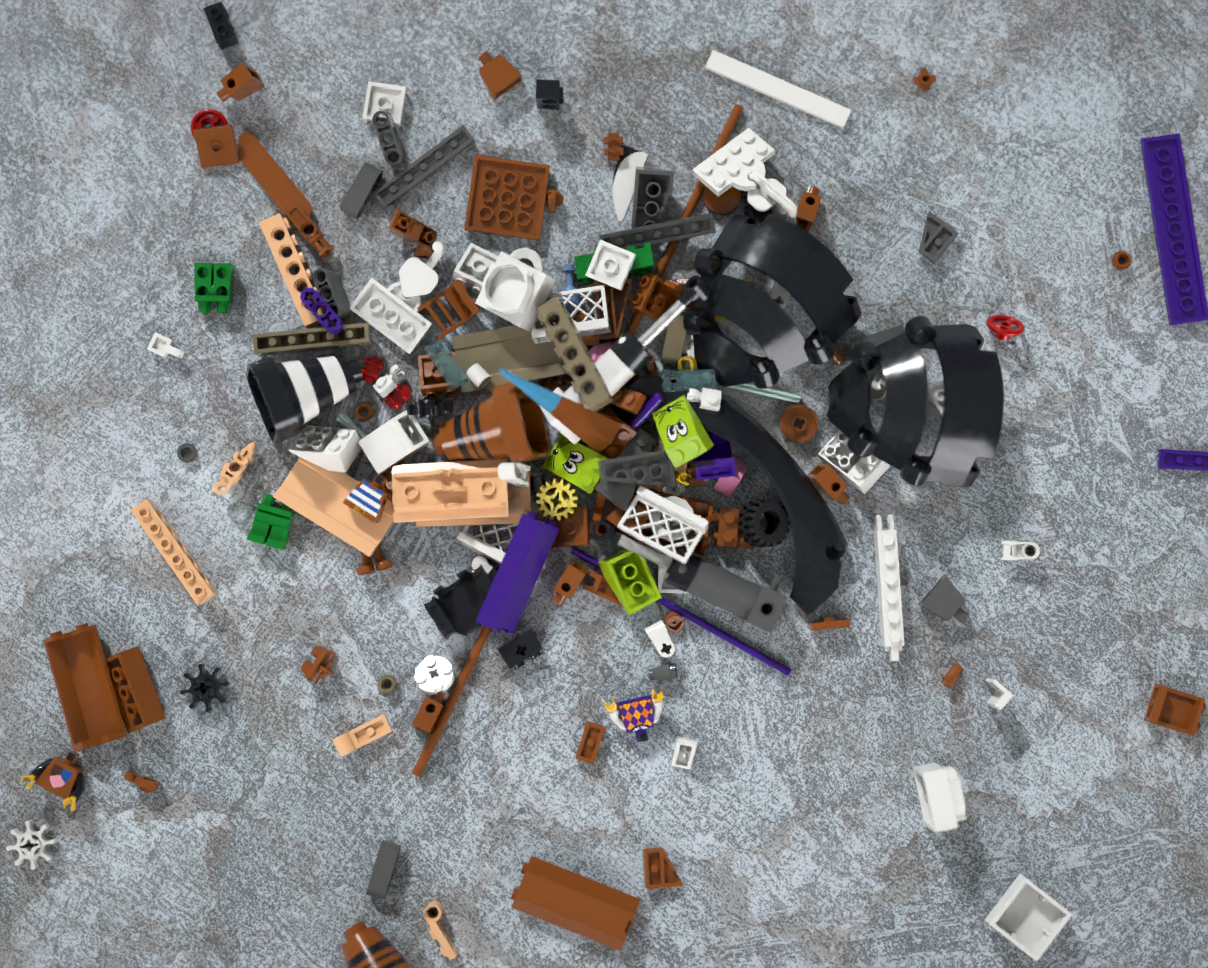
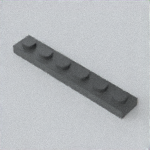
(423, 167)
(662, 232)

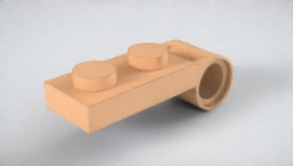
(362, 735)
(437, 931)

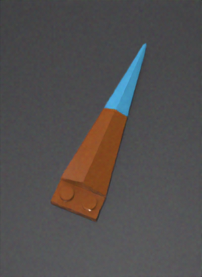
(598, 430)

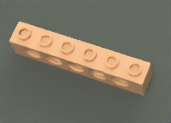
(271, 228)
(174, 551)

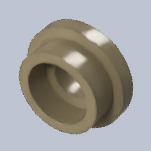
(381, 684)

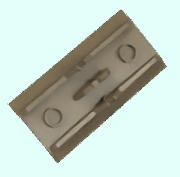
(510, 350)

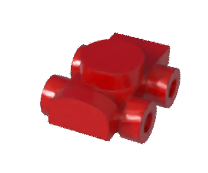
(373, 365)
(401, 394)

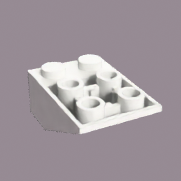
(393, 442)
(327, 447)
(857, 470)

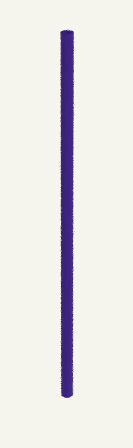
(701, 622)

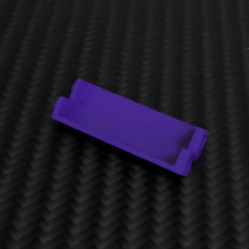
(518, 573)

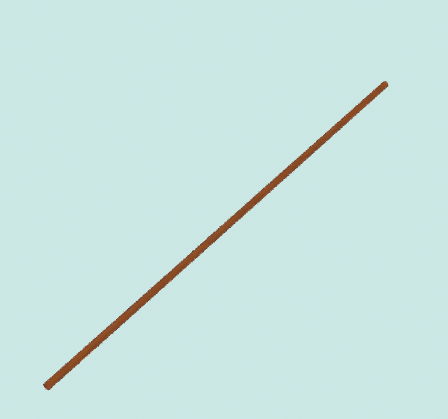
(632, 327)

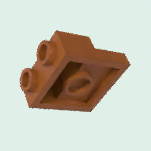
(652, 297)
(431, 380)
(727, 531)

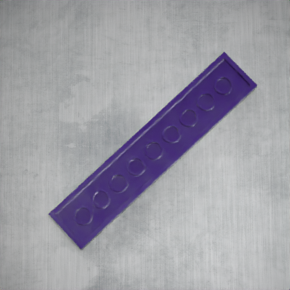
(1174, 229)

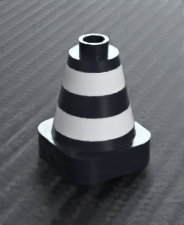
(299, 390)

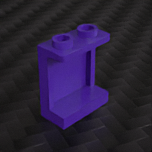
(716, 461)

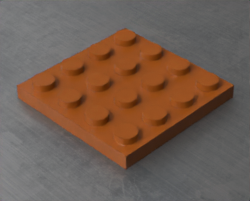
(507, 198)

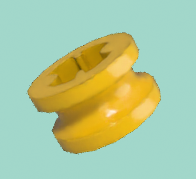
(681, 366)

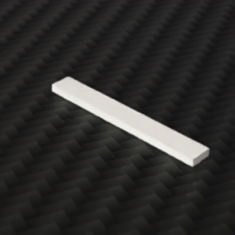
(778, 89)

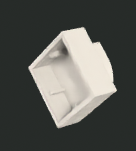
(514, 291)
(939, 796)
(1028, 917)

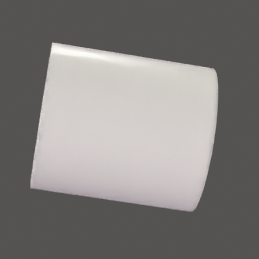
(478, 376)

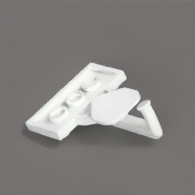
(742, 167)
(391, 311)

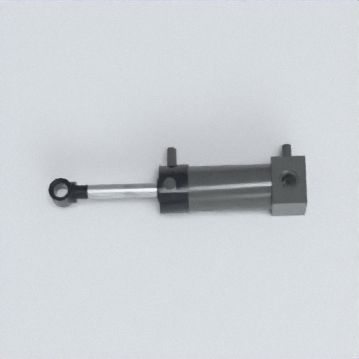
(709, 581)

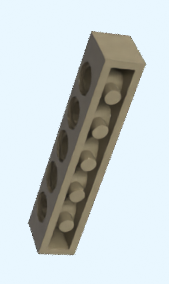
(311, 340)
(601, 394)

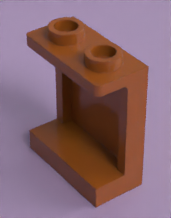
(1175, 709)

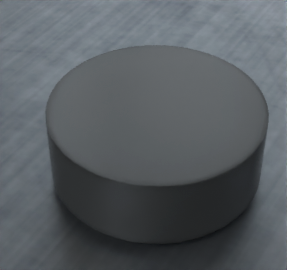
(187, 452)

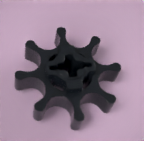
(429, 407)
(206, 695)

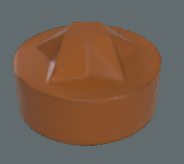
(673, 622)

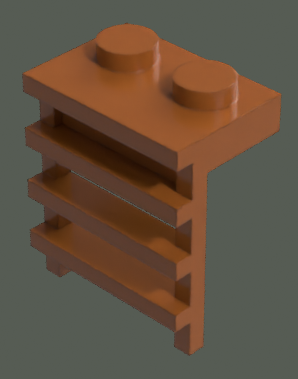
(459, 301)

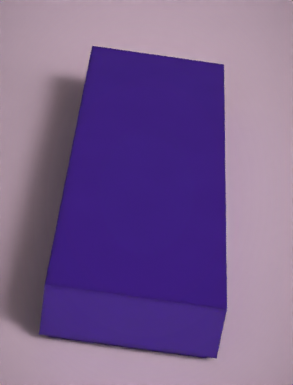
(1183, 460)

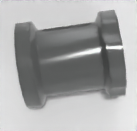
(537, 480)

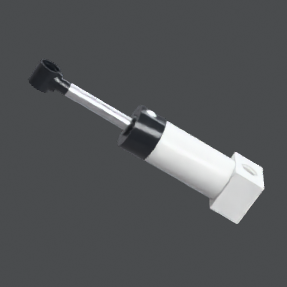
(629, 353)

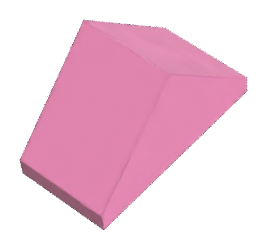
(728, 484)

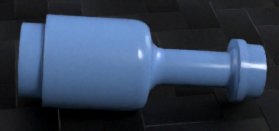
(568, 270)

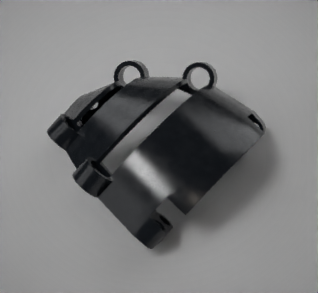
(796, 264)
(970, 407)

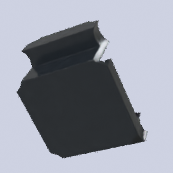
(460, 602)

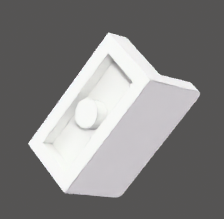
(1000, 697)

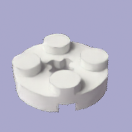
(427, 667)

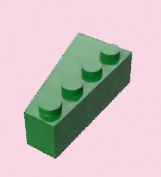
(642, 264)

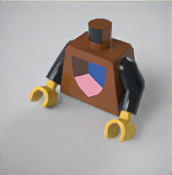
(60, 777)

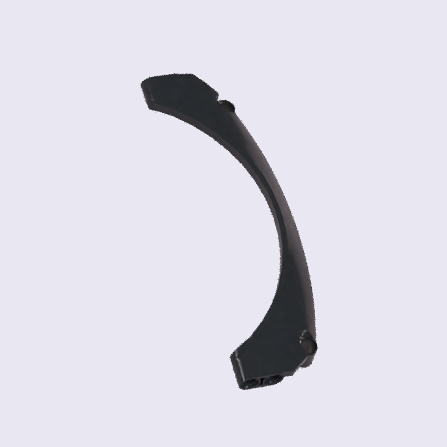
(810, 517)

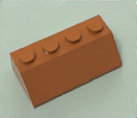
(134, 690)

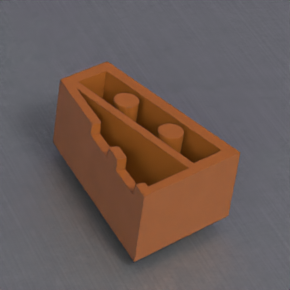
(616, 307)

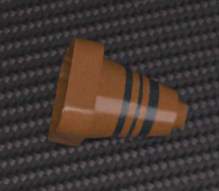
(498, 428)
(370, 949)

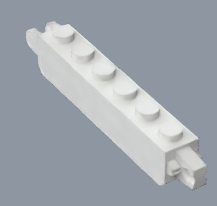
(889, 588)

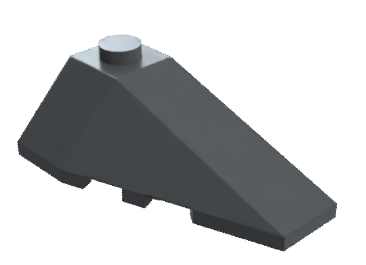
(651, 195)

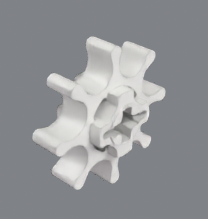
(30, 852)

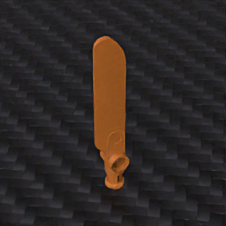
(281, 190)

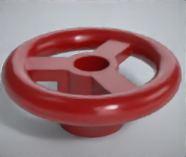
(207, 120)
(1003, 329)

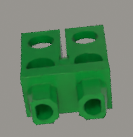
(214, 286)
(271, 524)

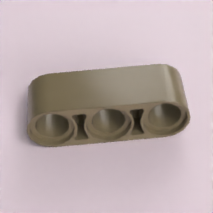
(674, 341)

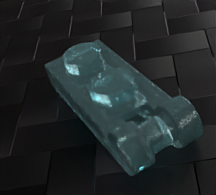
(446, 364)
(688, 380)

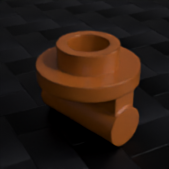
(554, 199)

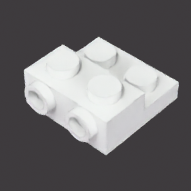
(474, 267)

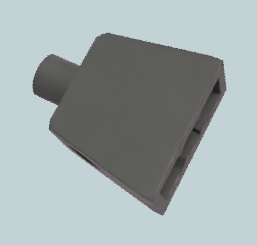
(945, 601)

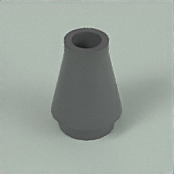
(664, 672)

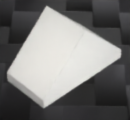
(684, 752)

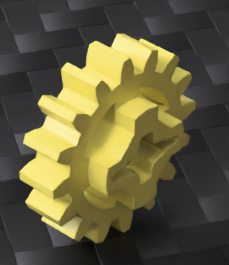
(549, 497)

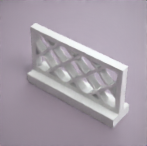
(585, 328)
(674, 513)
(483, 548)

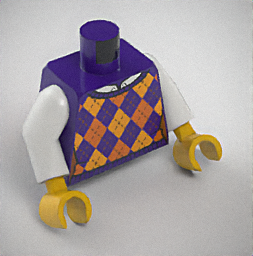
(636, 713)

